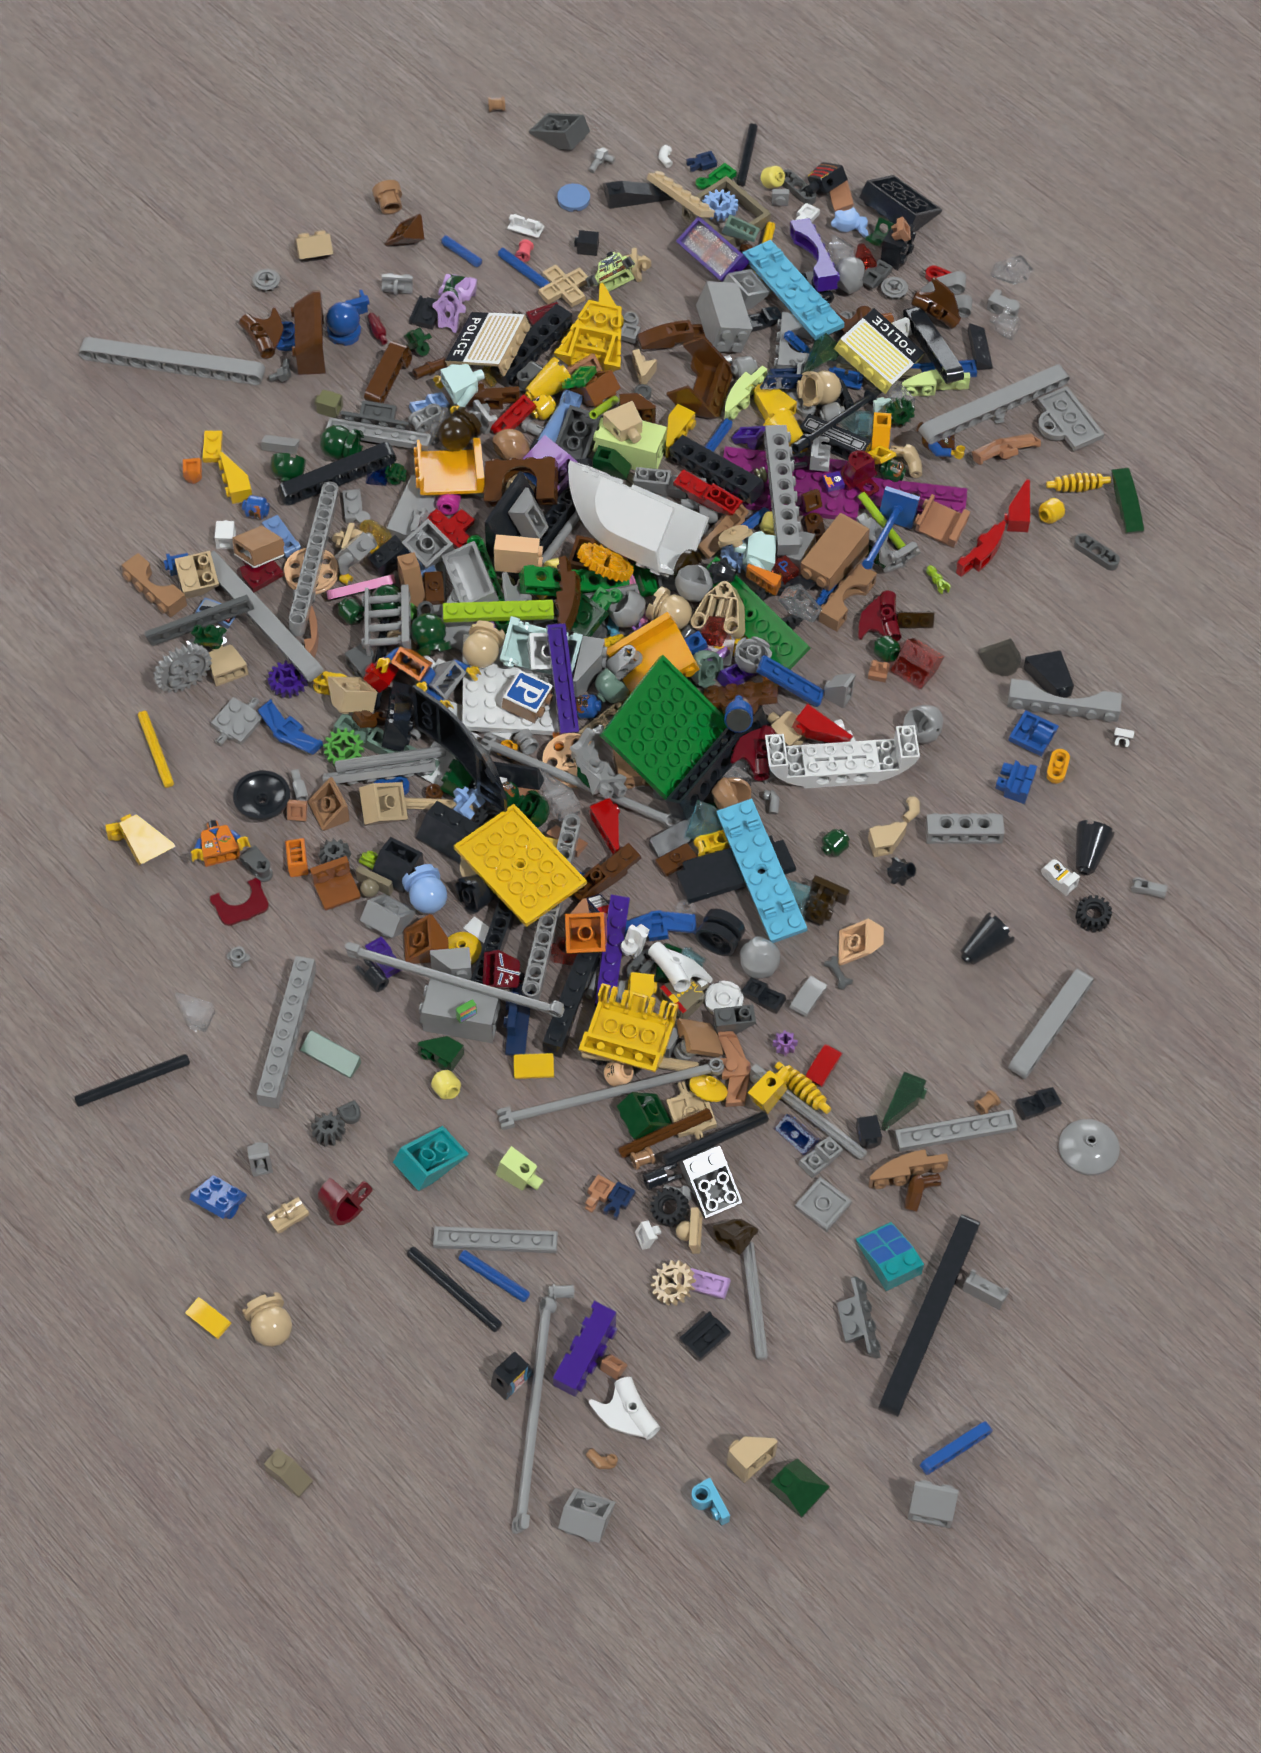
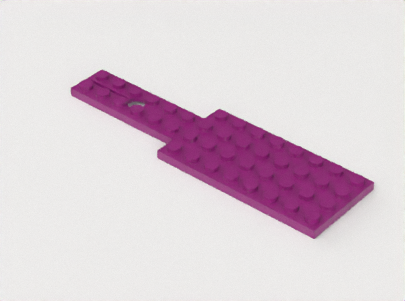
(840, 500)

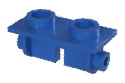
(852, 379)

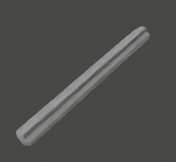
(390, 758)
(824, 1124)
(755, 1302)

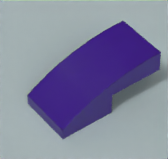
(380, 946)

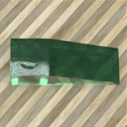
(821, 353)
(905, 1099)

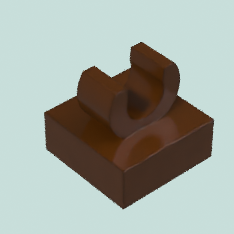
(811, 500)

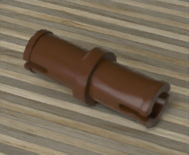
(429, 368)

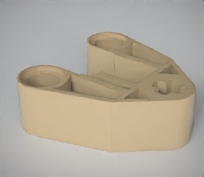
(724, 603)

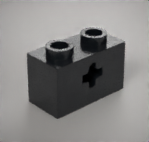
(385, 558)

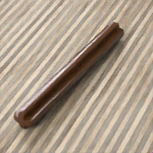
(665, 1132)

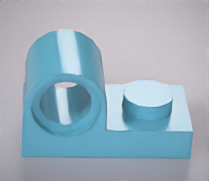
(713, 1500)

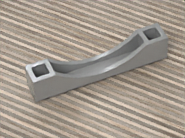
(1029, 697)

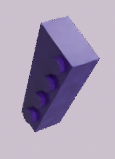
(586, 1349)

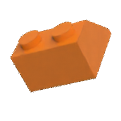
(586, 932)

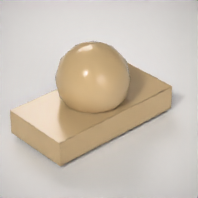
(691, 1230)

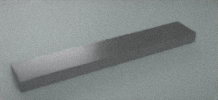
(204, 618)

